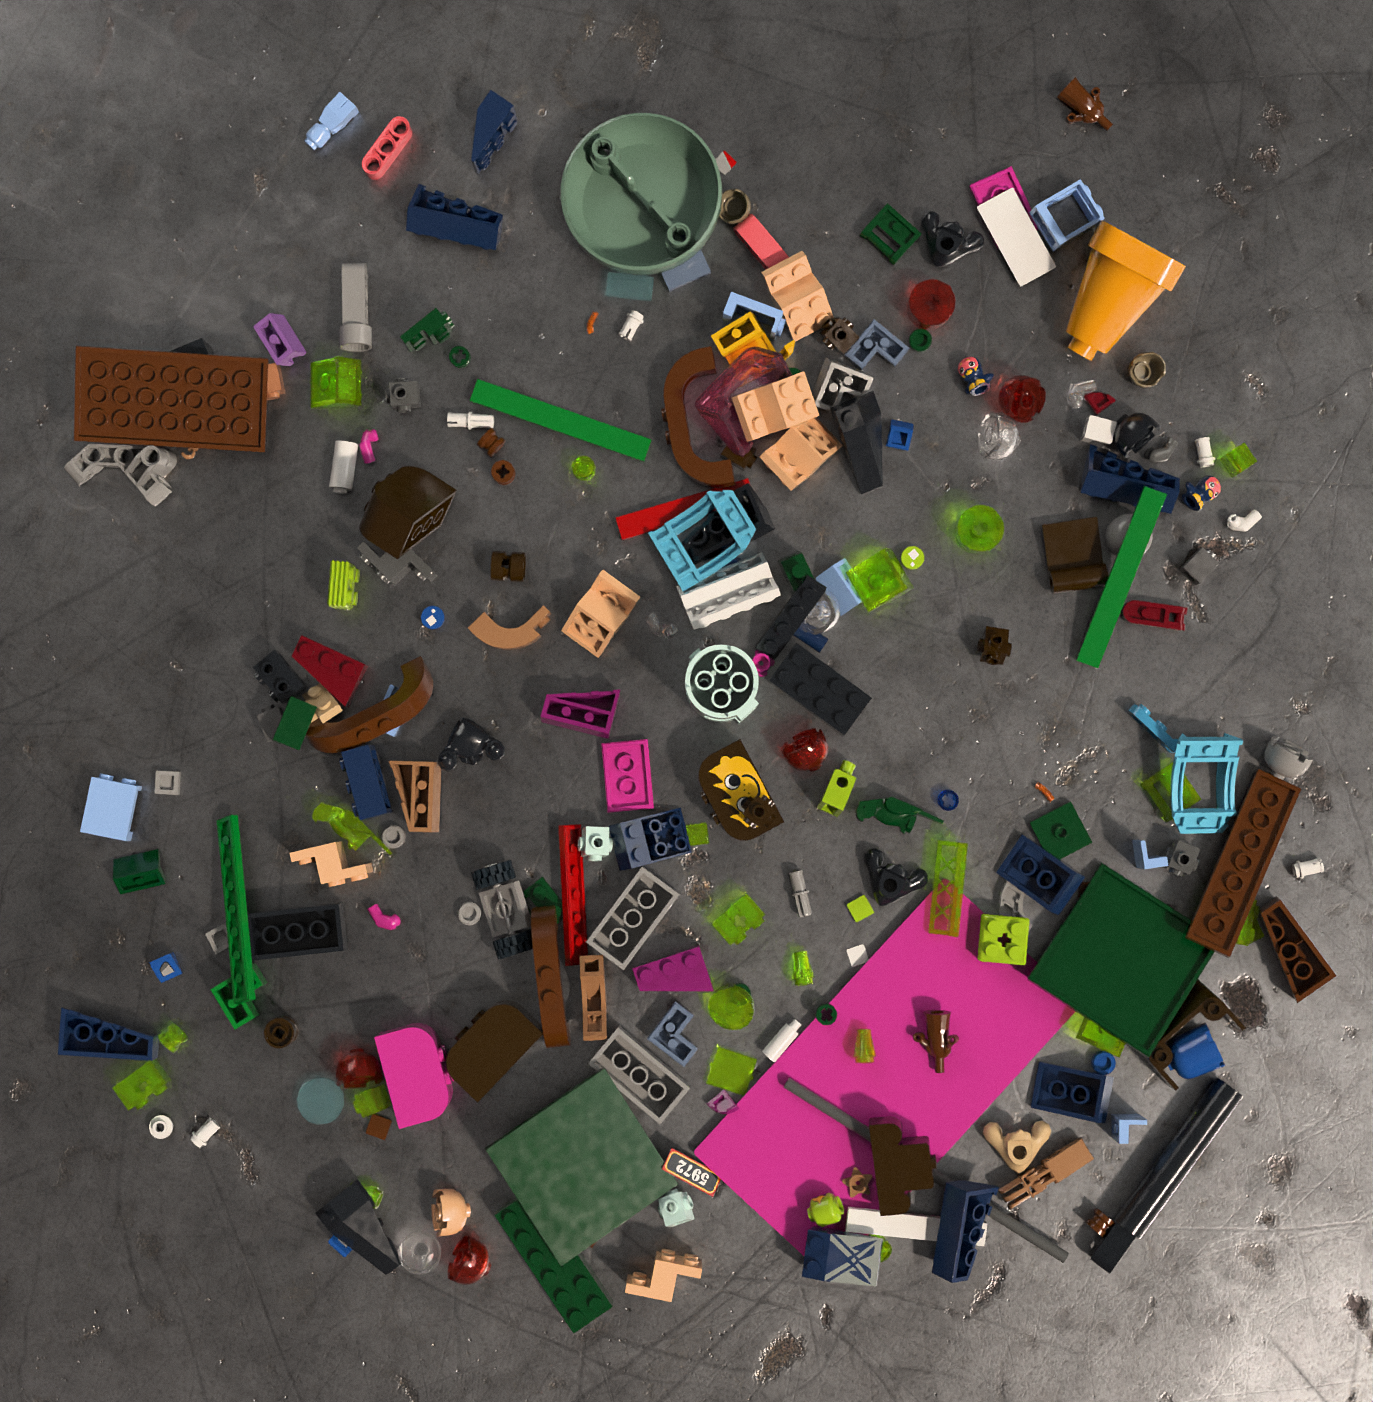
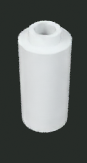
(343, 466)

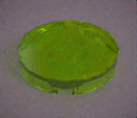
(731, 1007)

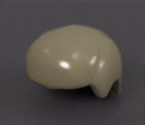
(734, 206)
(1146, 369)

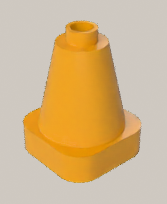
(1117, 289)

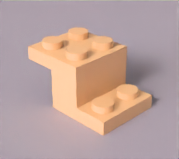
(798, 295)
(775, 406)
(800, 452)
(600, 613)
(331, 863)
(663, 1275)

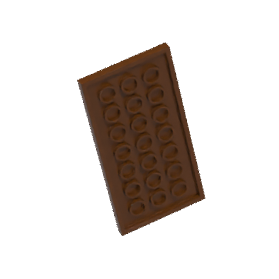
(170, 398)

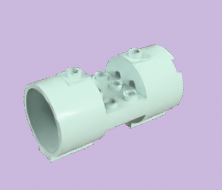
(729, 692)

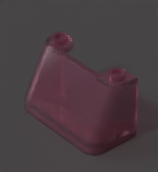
(748, 371)

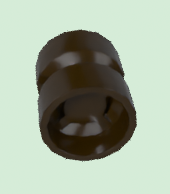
(516, 568)
(281, 1031)

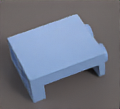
(764, 313)
(110, 807)

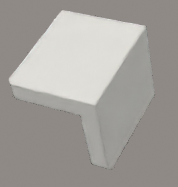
(1098, 430)

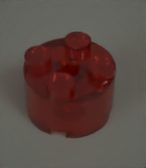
(920, 312)

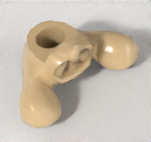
(1018, 1147)

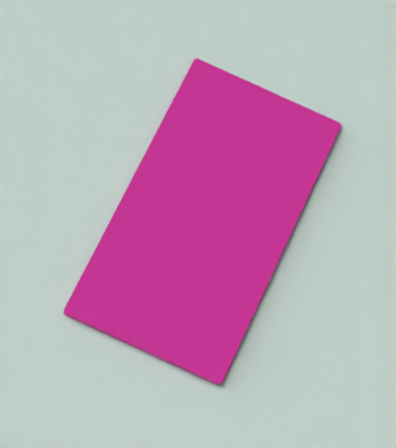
(786, 1152)

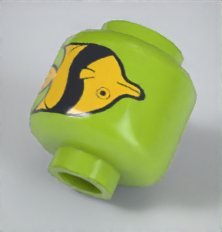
(825, 1209)

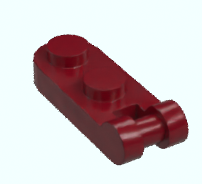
(1154, 615)

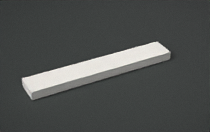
(903, 1226)

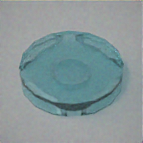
(320, 1100)

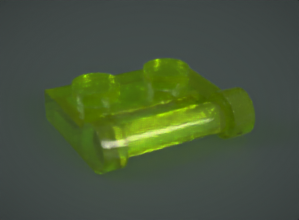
(1190, 795)

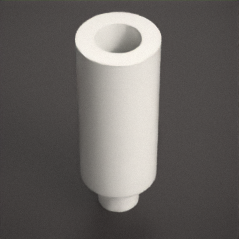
(781, 1040)

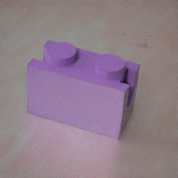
(279, 339)

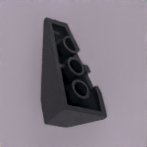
(861, 435)
(713, 534)
(354, 1222)

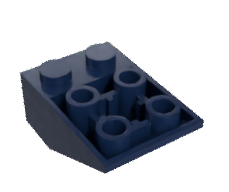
(493, 121)
(650, 839)

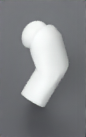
(1243, 523)

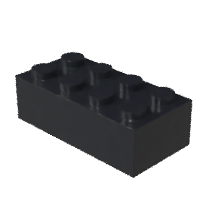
(819, 689)
(297, 931)

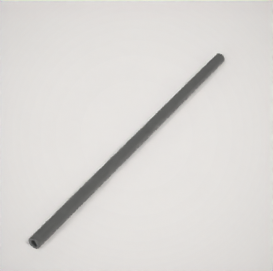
(939, 1178)

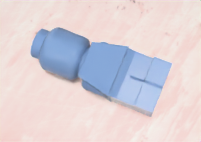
(333, 119)

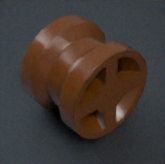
(491, 442)
(505, 475)
(1100, 1223)

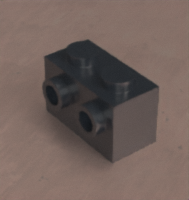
(279, 677)

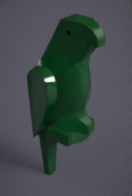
(892, 812)

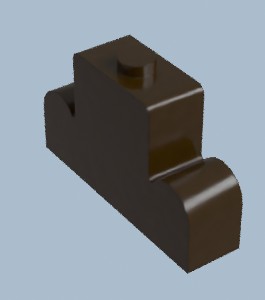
(899, 1164)

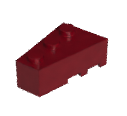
(331, 669)

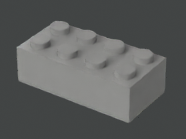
(633, 918)
(640, 1074)

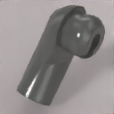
(1161, 454)

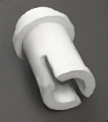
(632, 322)
(1204, 452)
(1308, 867)
(205, 1132)

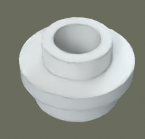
(168, 1126)

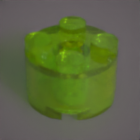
(991, 524)

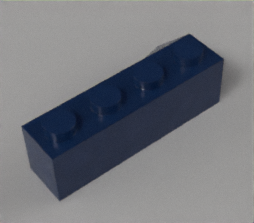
(453, 220)
(1124, 481)
(98, 1038)
(961, 1228)

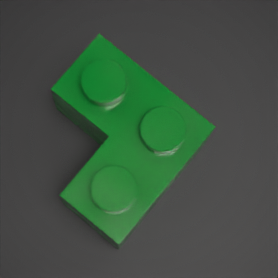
(238, 1013)

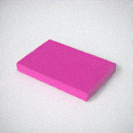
(996, 184)
(627, 775)

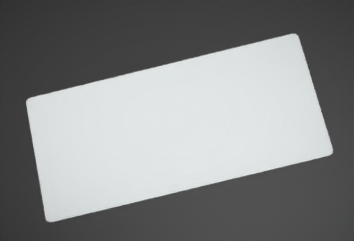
(1016, 237)

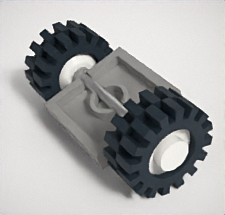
(504, 908)

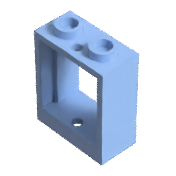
(1049, 227)

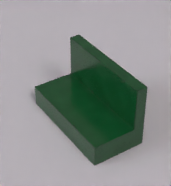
(294, 723)
(138, 872)

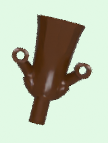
(1086, 104)
(939, 1041)

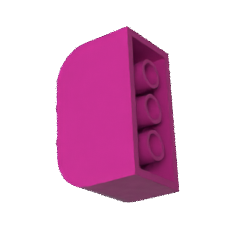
(415, 1073)

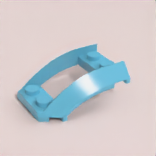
(675, 555)
(1205, 749)

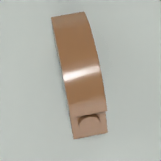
(509, 638)
(593, 997)

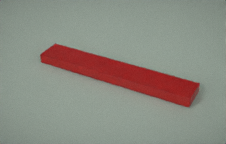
(655, 517)
(572, 894)

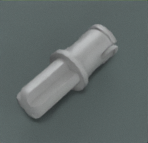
(800, 893)

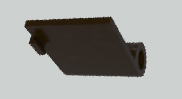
(1074, 555)

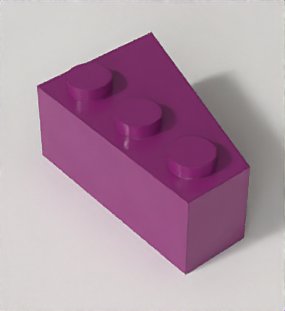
(582, 712)
(674, 972)

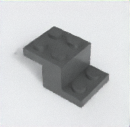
(394, 569)

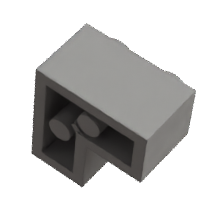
(835, 380)

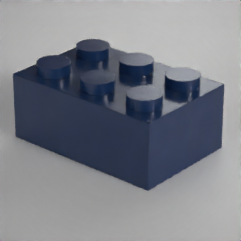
(365, 782)

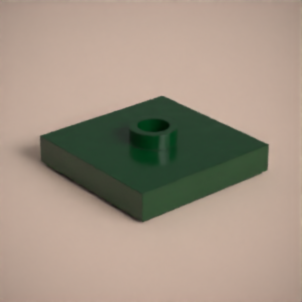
(1061, 831)

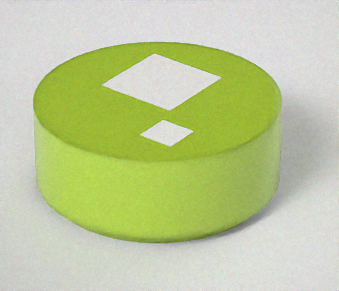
(912, 558)

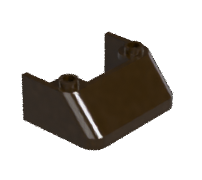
(1200, 1000)

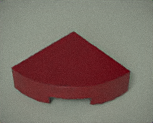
(1098, 401)

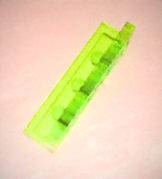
(956, 889)

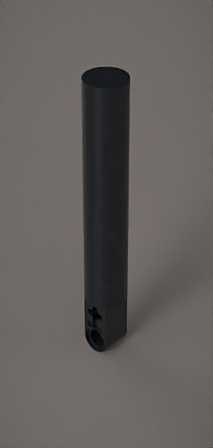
(1168, 1172)

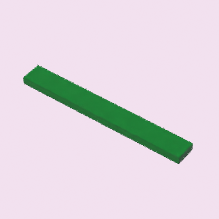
(560, 420)
(1121, 576)
(235, 909)

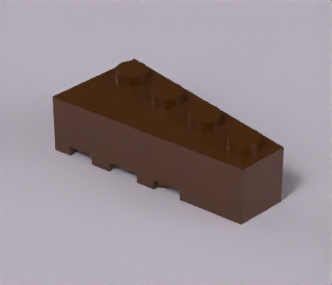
(1298, 957)

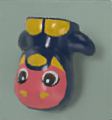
(972, 373)
(1204, 491)

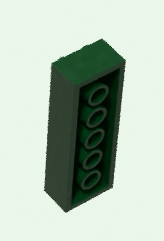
(570, 1287)

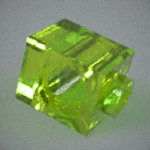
(1238, 460)
(371, 1101)

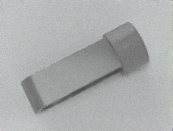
(355, 333)

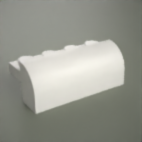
(729, 591)

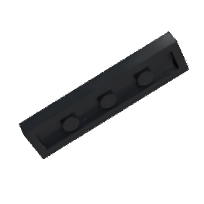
(790, 617)

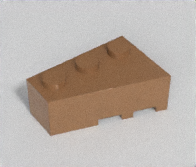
(420, 793)

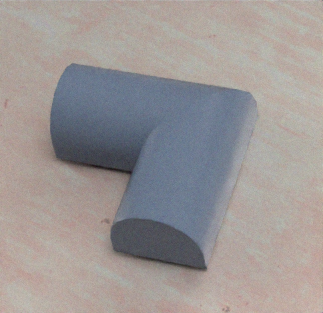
(876, 340)
(668, 1037)

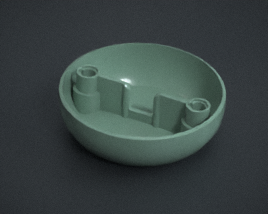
(642, 194)

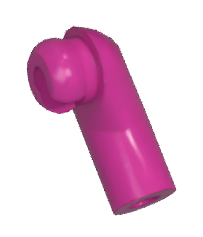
(365, 445)
(382, 920)

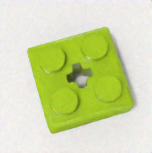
(342, 585)
(992, 950)

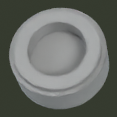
(393, 836)
(469, 913)

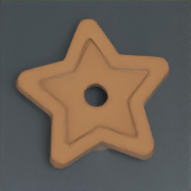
(862, 1187)

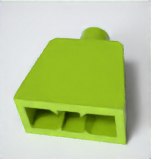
(834, 797)

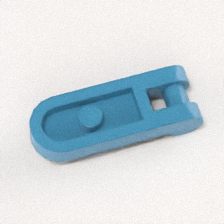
(1155, 729)

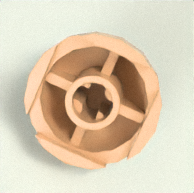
(449, 1212)

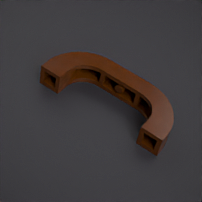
(683, 372)
(378, 718)
(548, 977)

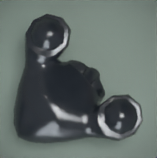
(947, 242)
(468, 743)
(891, 881)

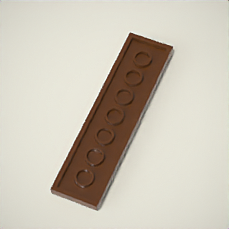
(1243, 863)

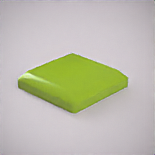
(860, 908)

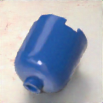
(1194, 1053)

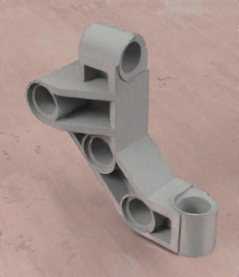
(145, 468)

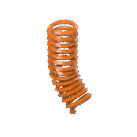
(590, 325)
(1047, 793)

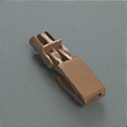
(1052, 1169)

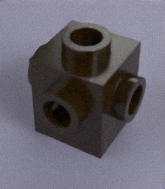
(846, 335)
(994, 645)
(749, 812)

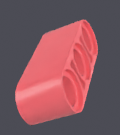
(385, 159)
(759, 242)

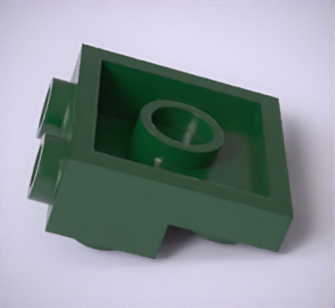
(433, 326)

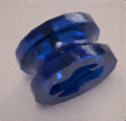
(941, 803)

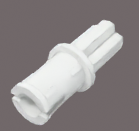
(470, 420)

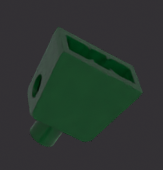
(794, 569)

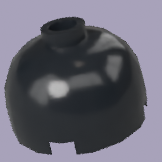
(1134, 432)

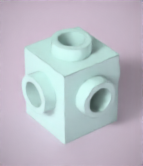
(600, 836)
(675, 1208)

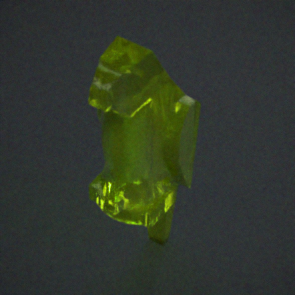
(346, 825)

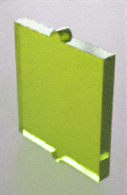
(731, 1071)

